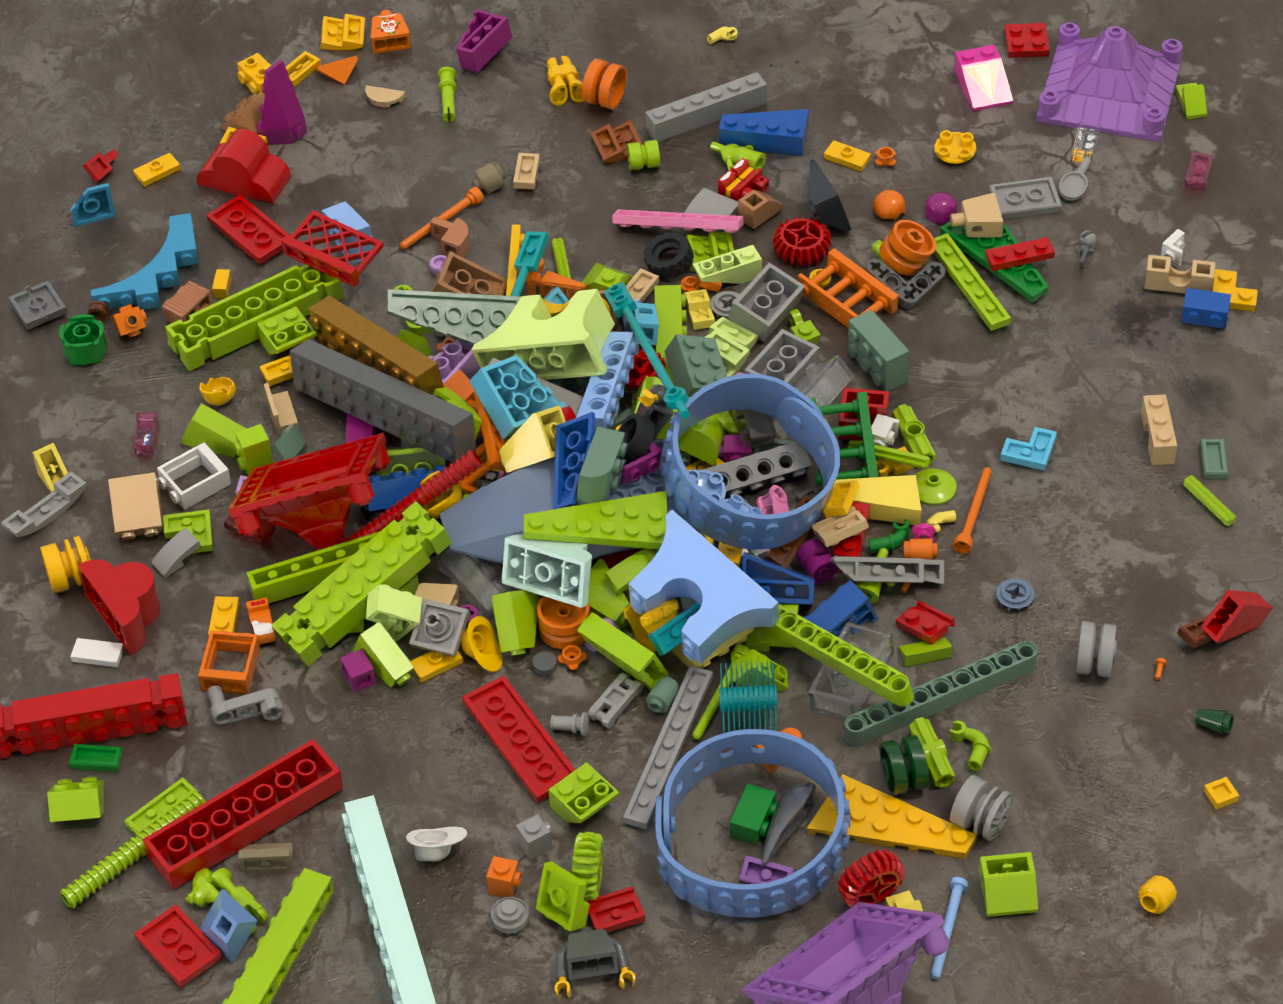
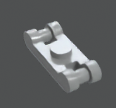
(615, 700)

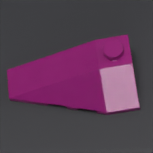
(281, 112)

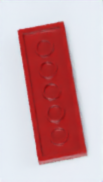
(518, 736)

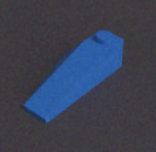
(571, 449)

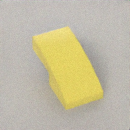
(699, 309)

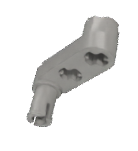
(261, 702)

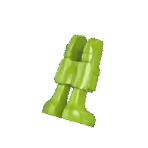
(222, 880)

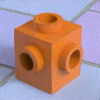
(121, 322)

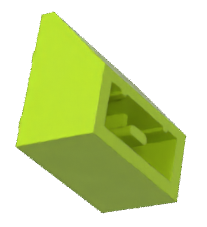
(284, 331)
(581, 794)
(76, 799)
(1008, 884)

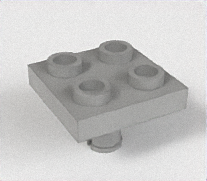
(440, 628)

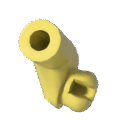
(723, 33)
(940, 518)

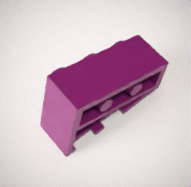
(483, 39)

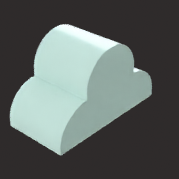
(548, 568)

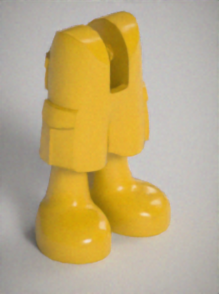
(562, 74)

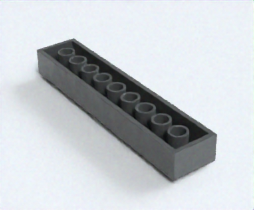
(382, 401)

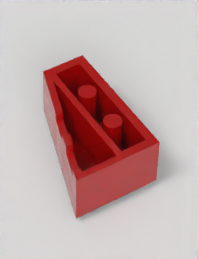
(853, 545)

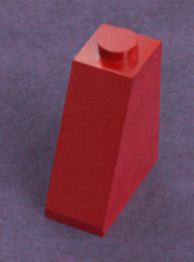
(1235, 615)

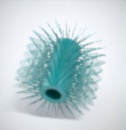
(749, 697)

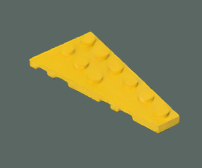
(891, 822)

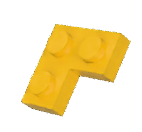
(1241, 298)

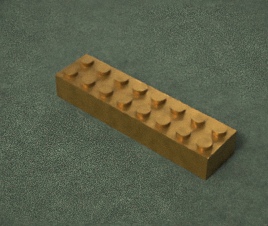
(368, 343)

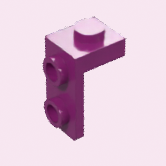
(647, 463)

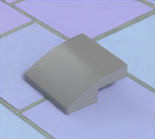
(712, 203)

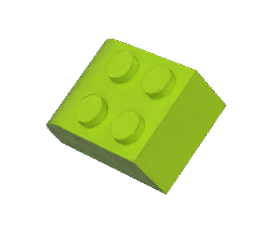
(700, 440)

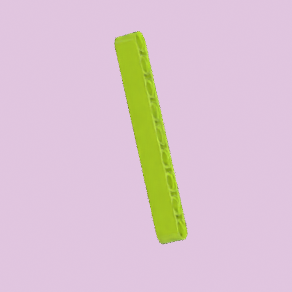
(842, 657)

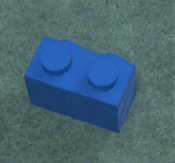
(1206, 308)

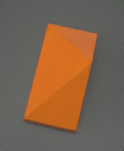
(339, 69)

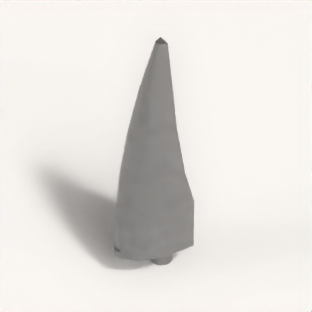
(789, 815)

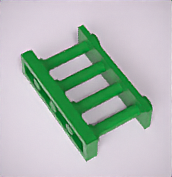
(861, 428)

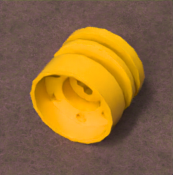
(64, 564)

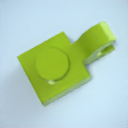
(802, 329)

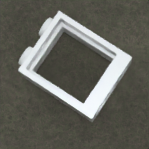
(187, 462)

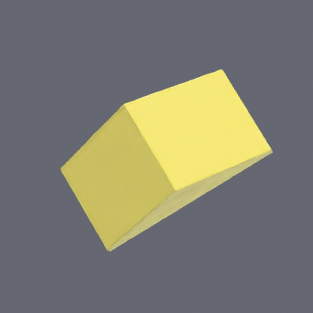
(49, 465)

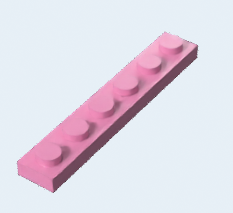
(669, 220)

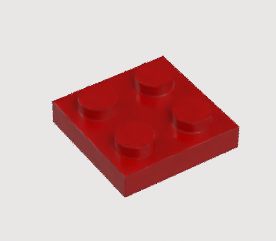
(1026, 40)

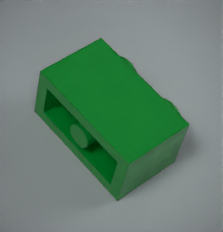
(753, 814)

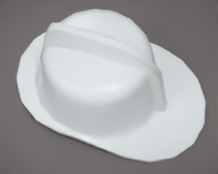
(434, 843)

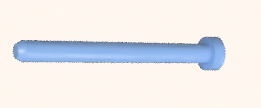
(958, 886)

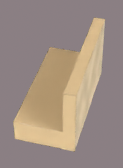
(280, 409)

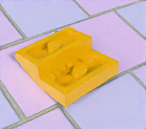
(342, 34)

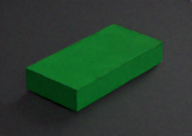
(96, 758)

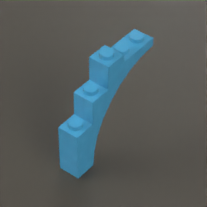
(160, 273)

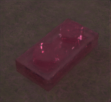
(1198, 171)

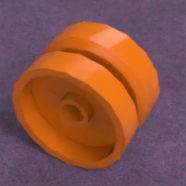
(604, 84)
(907, 247)
(560, 622)

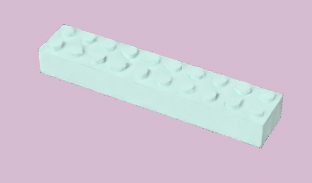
(386, 903)

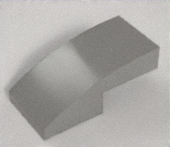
(171, 555)

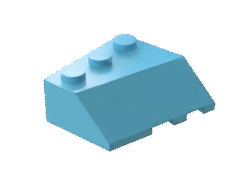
(511, 394)

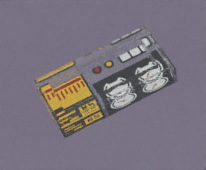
(1084, 144)

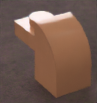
(453, 236)

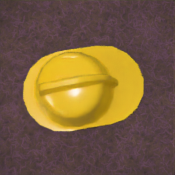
(481, 644)

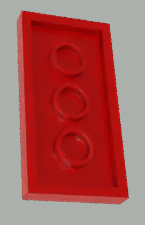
(248, 228)

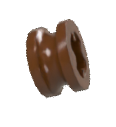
(98, 310)

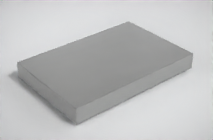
(1026, 197)

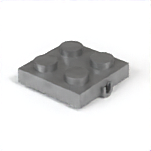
(37, 305)

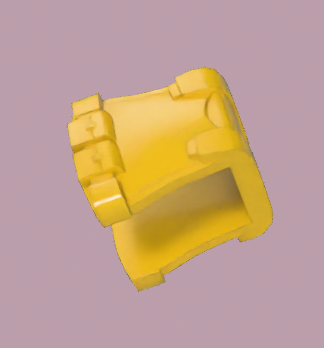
(646, 623)

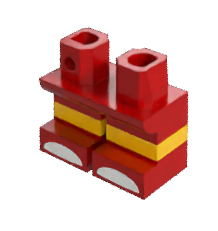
(741, 181)

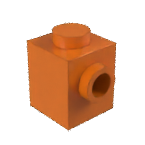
(503, 877)

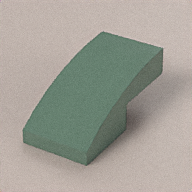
(289, 443)

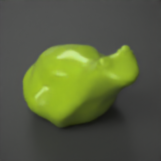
(199, 878)

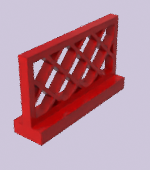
(320, 260)

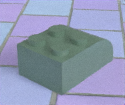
(601, 466)

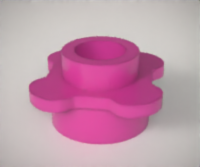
(923, 529)

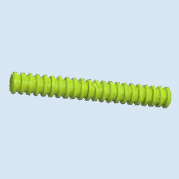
(124, 856)

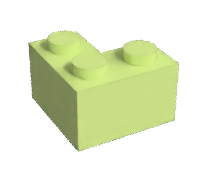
(394, 610)

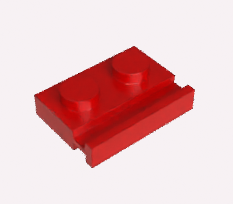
(925, 622)
(616, 910)

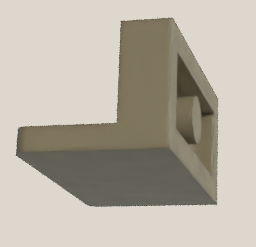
(266, 857)

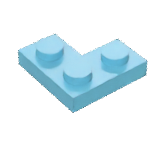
(1031, 454)

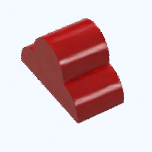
(245, 168)
(123, 598)

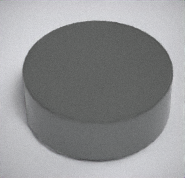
(544, 663)

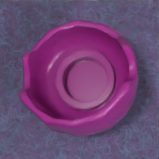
(939, 207)

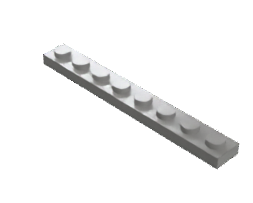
(668, 747)

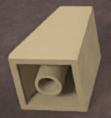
(136, 506)

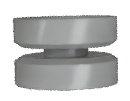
(1097, 649)

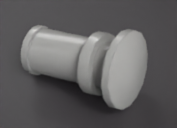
(571, 723)

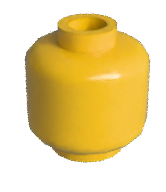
(1157, 894)

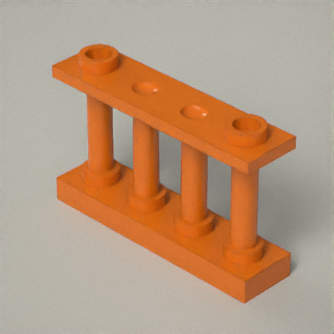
(851, 275)
(492, 444)

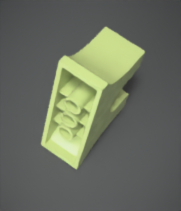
(556, 345)

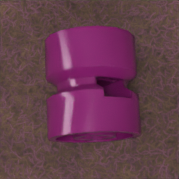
(816, 561)

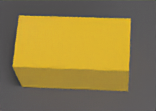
(221, 283)

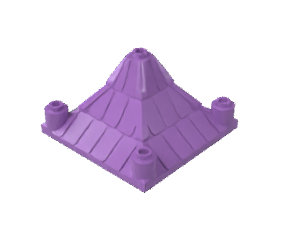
(1110, 83)
(853, 959)

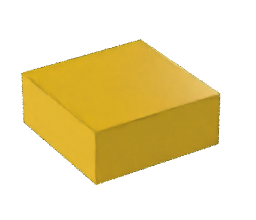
(1221, 793)

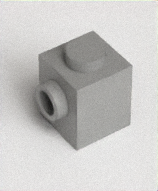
(534, 836)

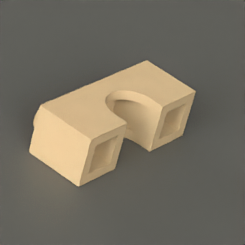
(1164, 277)
(1158, 423)

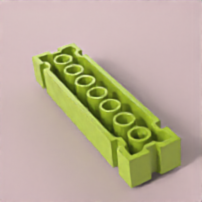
(235, 319)
(341, 598)

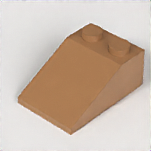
(464, 276)

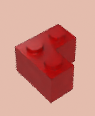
(877, 403)

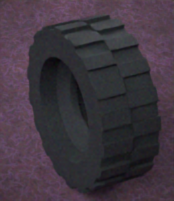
(662, 244)

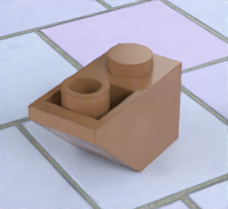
(757, 208)

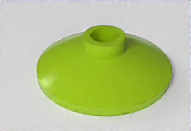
(935, 486)

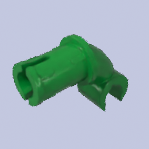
(892, 541)

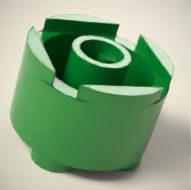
(83, 340)

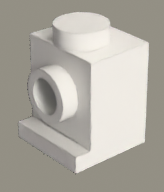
(885, 430)

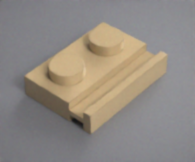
(837, 528)

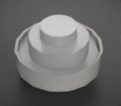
(509, 915)

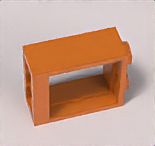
(229, 681)

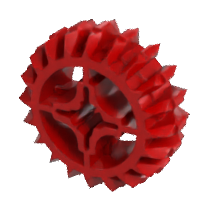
(802, 241)
(871, 878)

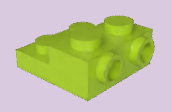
(562, 897)

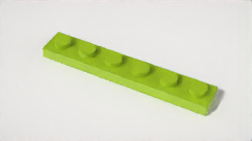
(970, 283)

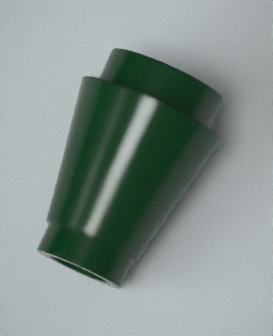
(1216, 720)

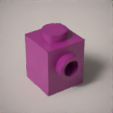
(733, 448)

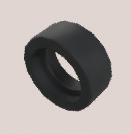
(638, 435)

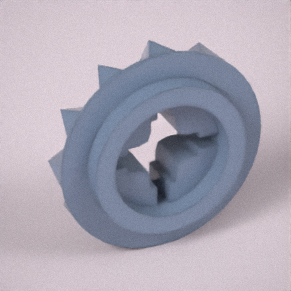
(1009, 588)

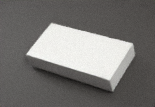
(97, 652)

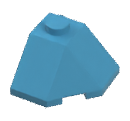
(93, 205)

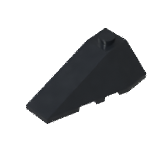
(825, 200)

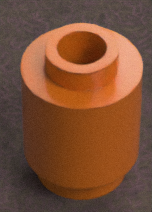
(921, 548)

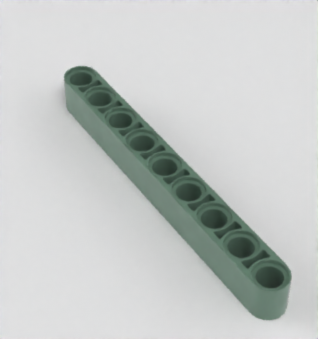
(941, 693)

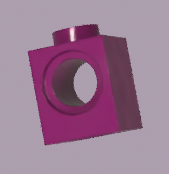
(358, 670)

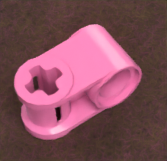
(773, 502)

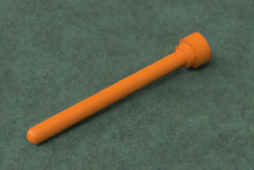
(472, 197)
(963, 541)

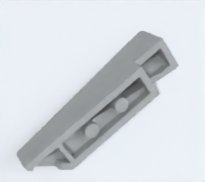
(890, 569)

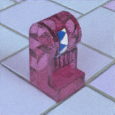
(146, 432)

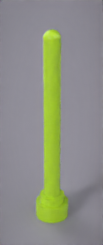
(738, 651)

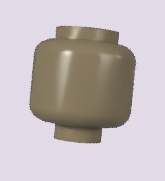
(489, 178)

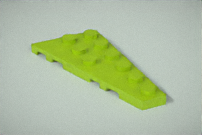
(616, 522)

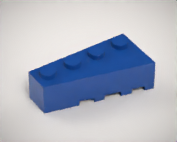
(395, 486)

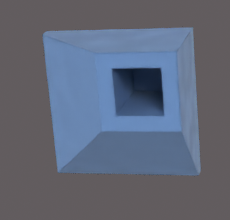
(228, 925)

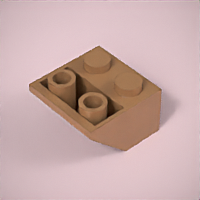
(246, 115)

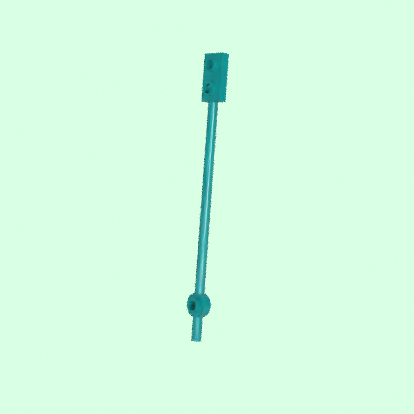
(529, 257)
(623, 304)

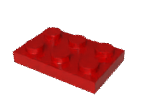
(178, 945)

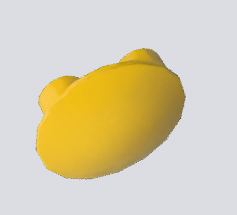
(955, 147)

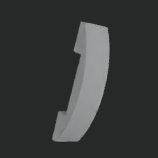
(48, 509)

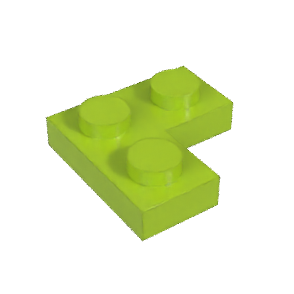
(196, 522)

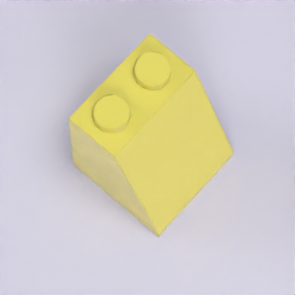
(533, 440)

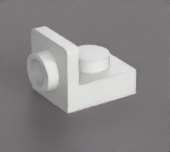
(1173, 248)

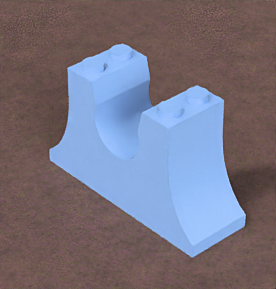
(697, 570)

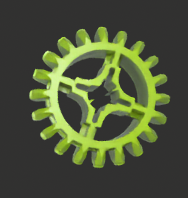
(588, 862)

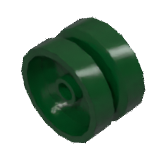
(904, 765)

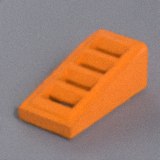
(566, 285)

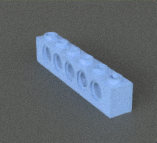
(606, 390)

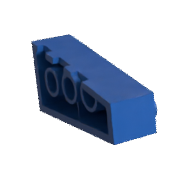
(767, 131)

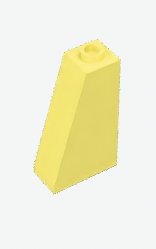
(890, 498)

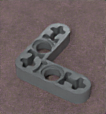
(905, 288)

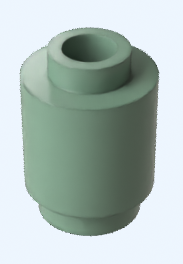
(662, 695)

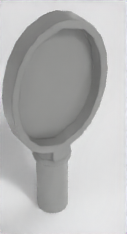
(1075, 183)

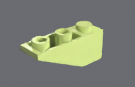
(733, 267)

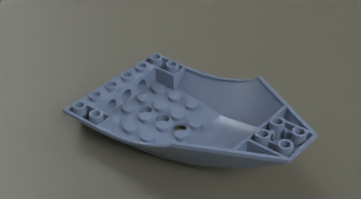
(497, 509)

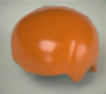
(889, 204)

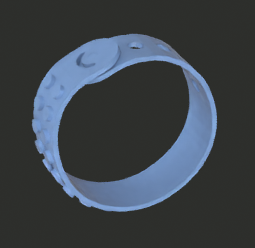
(797, 417)
(762, 898)

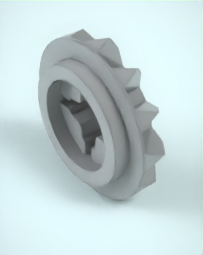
(719, 300)

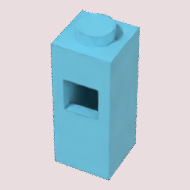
(648, 320)

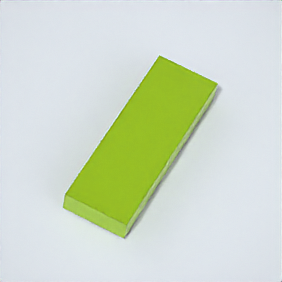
(159, 806)

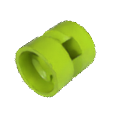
(644, 154)

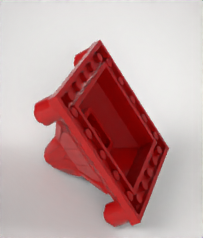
(311, 491)

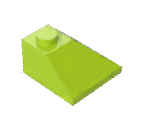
(603, 277)

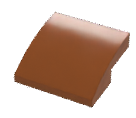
(613, 142)

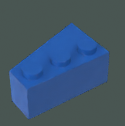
(778, 581)
(844, 606)

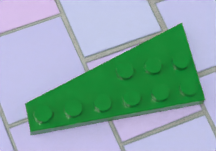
(1021, 278)

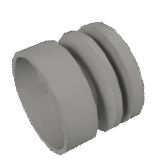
(982, 808)

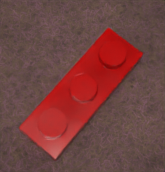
(1020, 254)

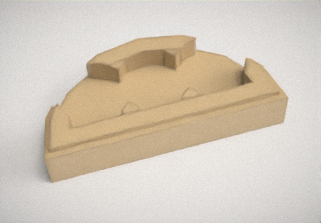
(383, 97)

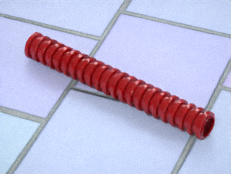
(427, 492)

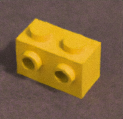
(252, 72)

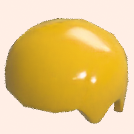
(218, 391)

